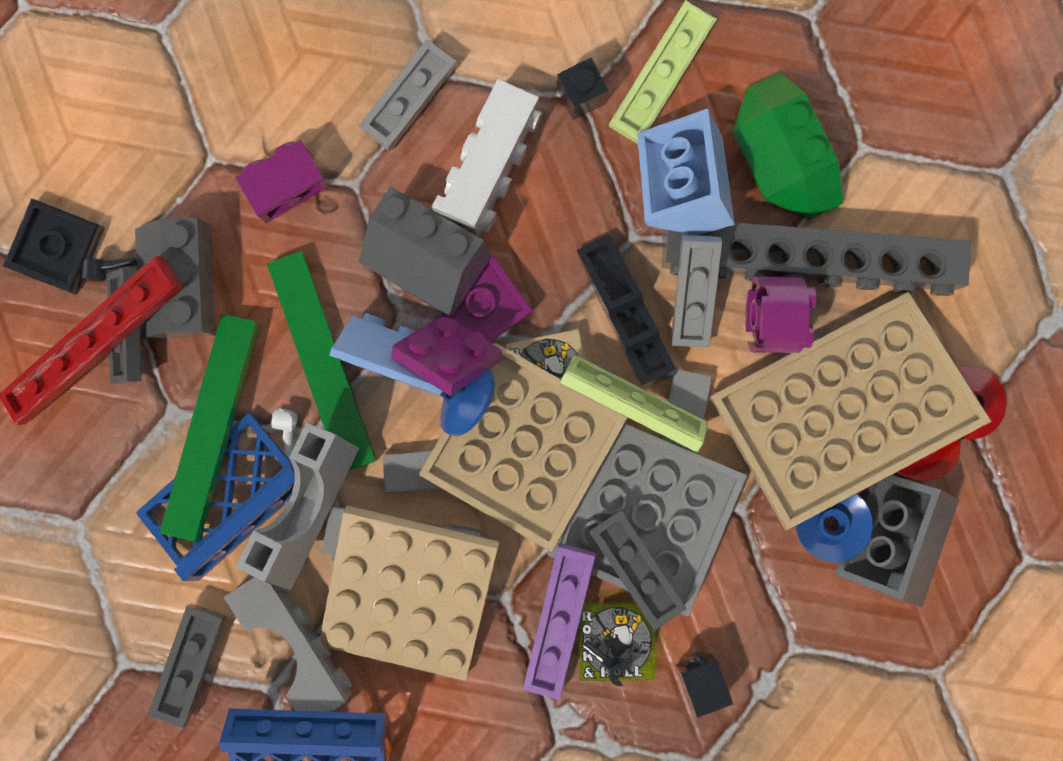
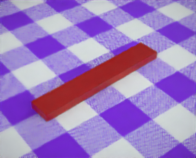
(90, 340)

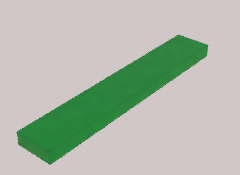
(313, 343)
(210, 428)

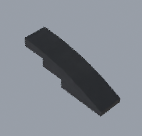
(626, 312)

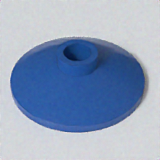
(467, 406)
(848, 537)

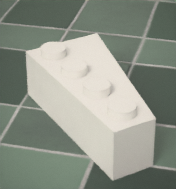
(489, 158)

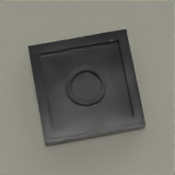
(53, 246)

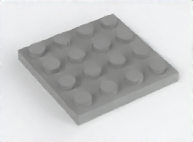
(670, 499)

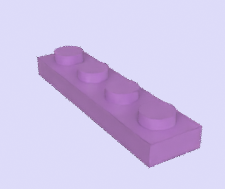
(559, 621)

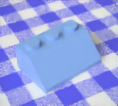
(685, 176)
(369, 346)

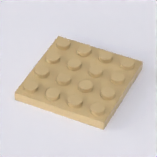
(527, 452)
(407, 592)

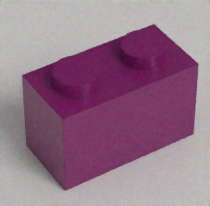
(281, 181)

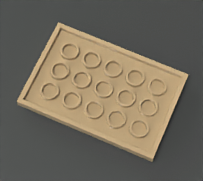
(848, 410)

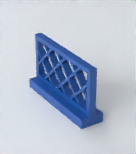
(241, 523)
(298, 734)

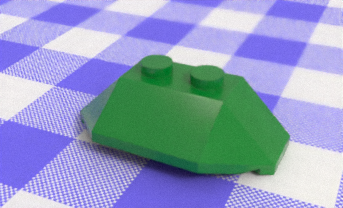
(787, 148)

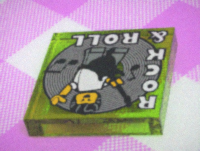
(619, 632)

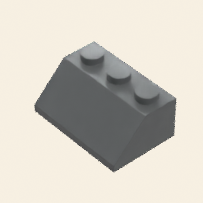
(188, 251)
(422, 252)
(905, 539)

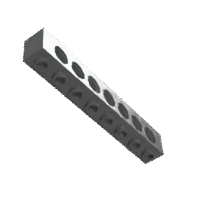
(947, 257)

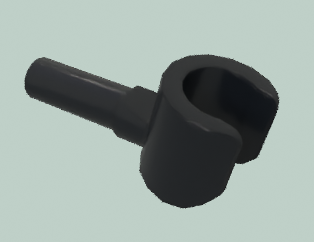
(95, 269)
(609, 663)

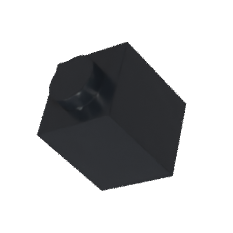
(582, 88)
(704, 683)

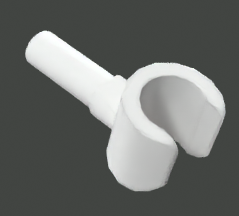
(286, 421)

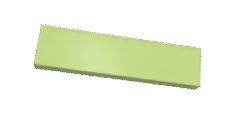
(662, 71)
(635, 403)

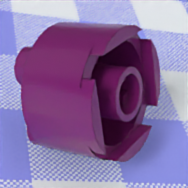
(780, 314)

